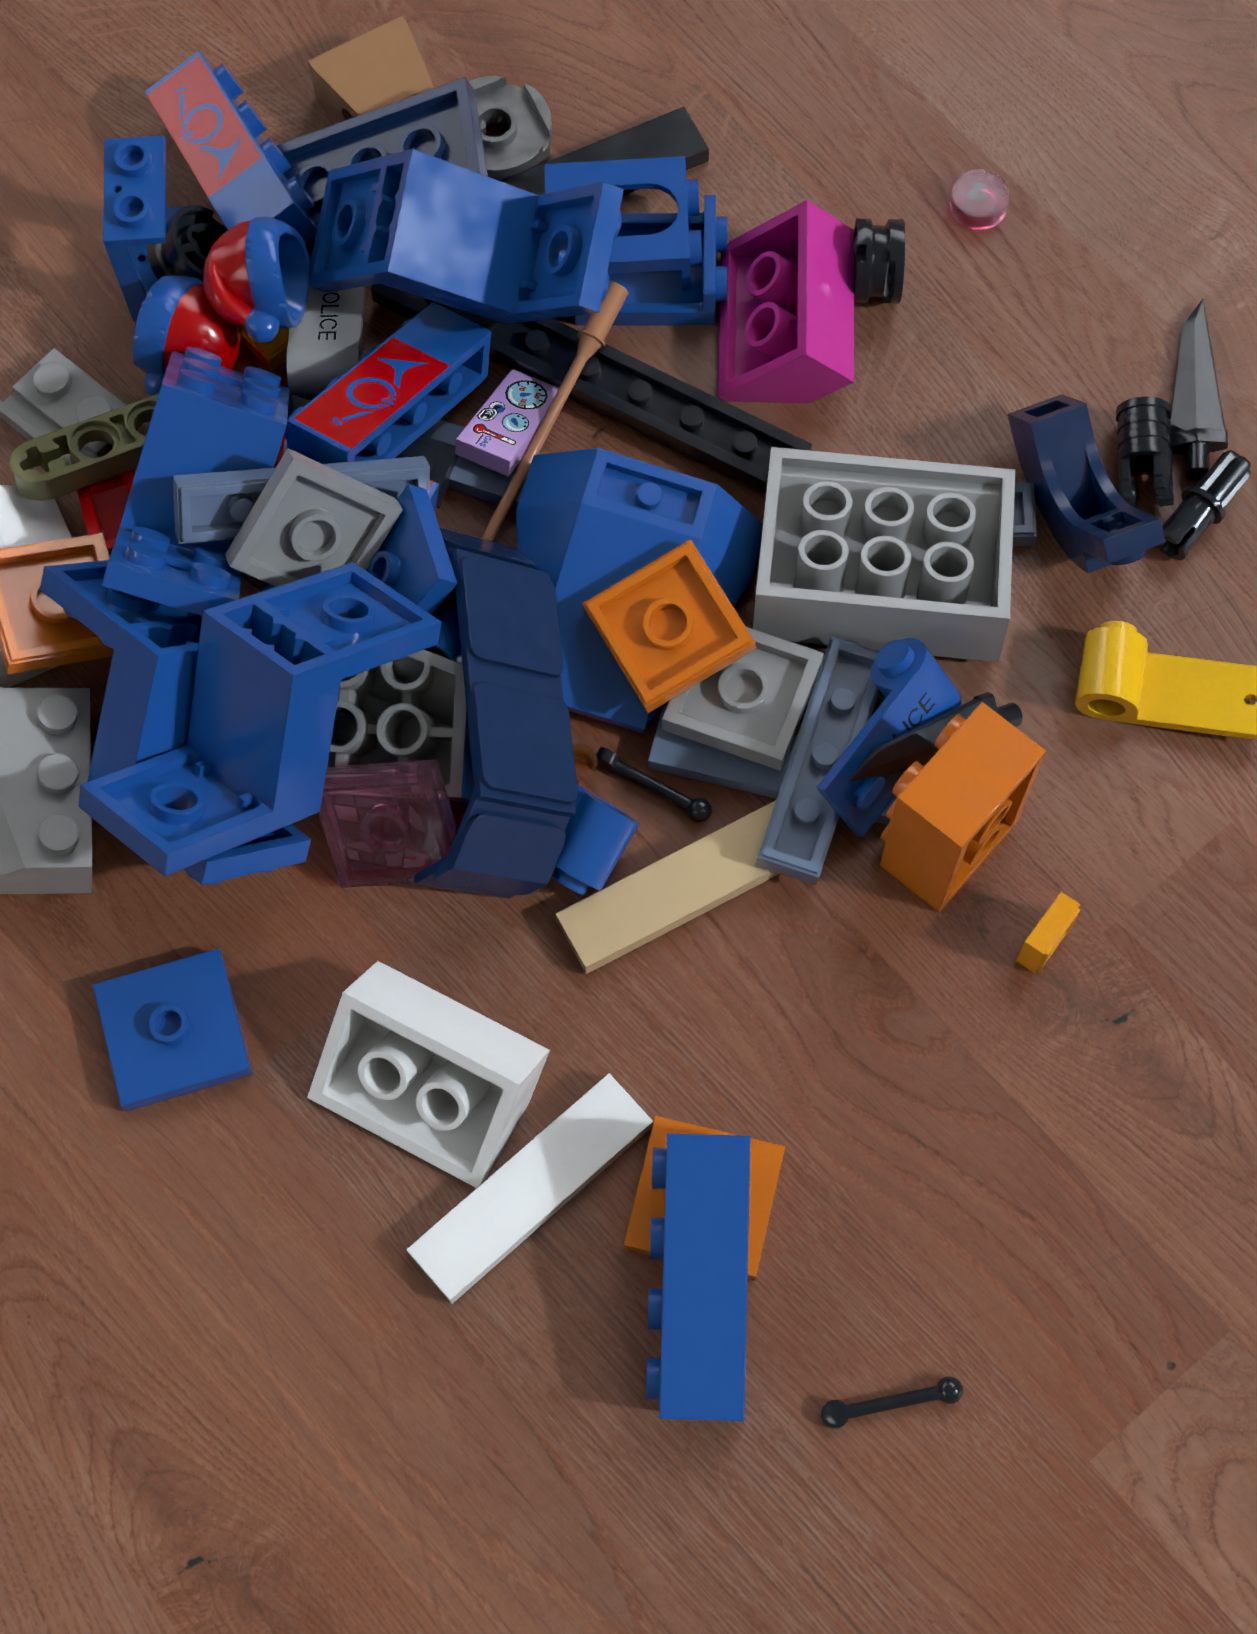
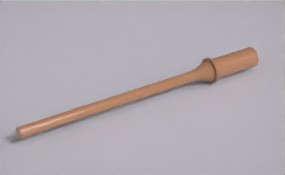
(590, 340)

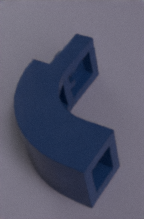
(1074, 490)

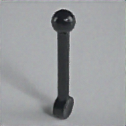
(697, 809)
(836, 1413)

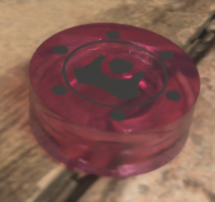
(979, 199)

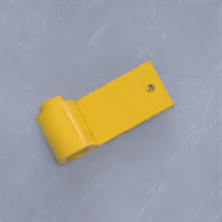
(1161, 690)

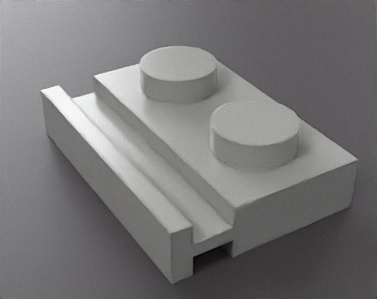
(55, 397)

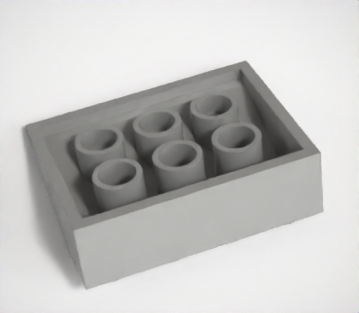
(886, 552)

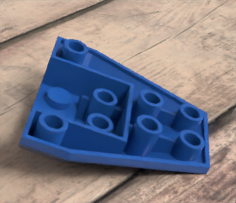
(600, 519)

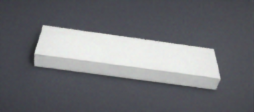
(530, 1188)

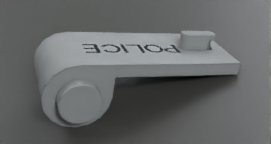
(325, 340)

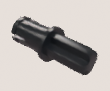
(1204, 504)

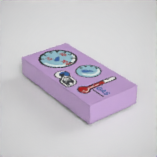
(506, 423)

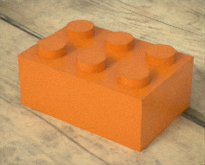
(958, 804)

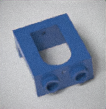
(134, 211)
(663, 251)

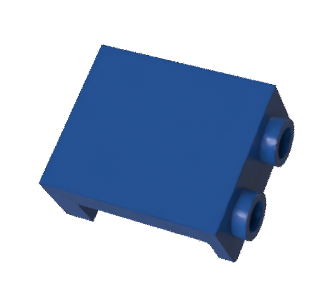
(659, 295)

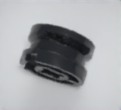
(187, 243)
(879, 260)

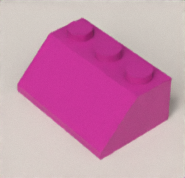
(788, 309)

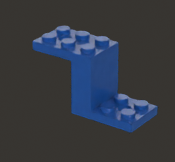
(465, 238)
(200, 424)
(152, 696)
(258, 717)

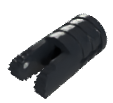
(1144, 448)

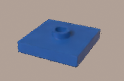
(414, 554)
(172, 1030)

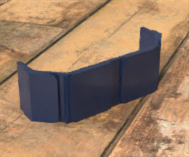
(514, 723)

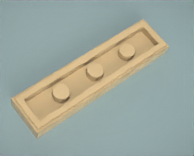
(667, 892)

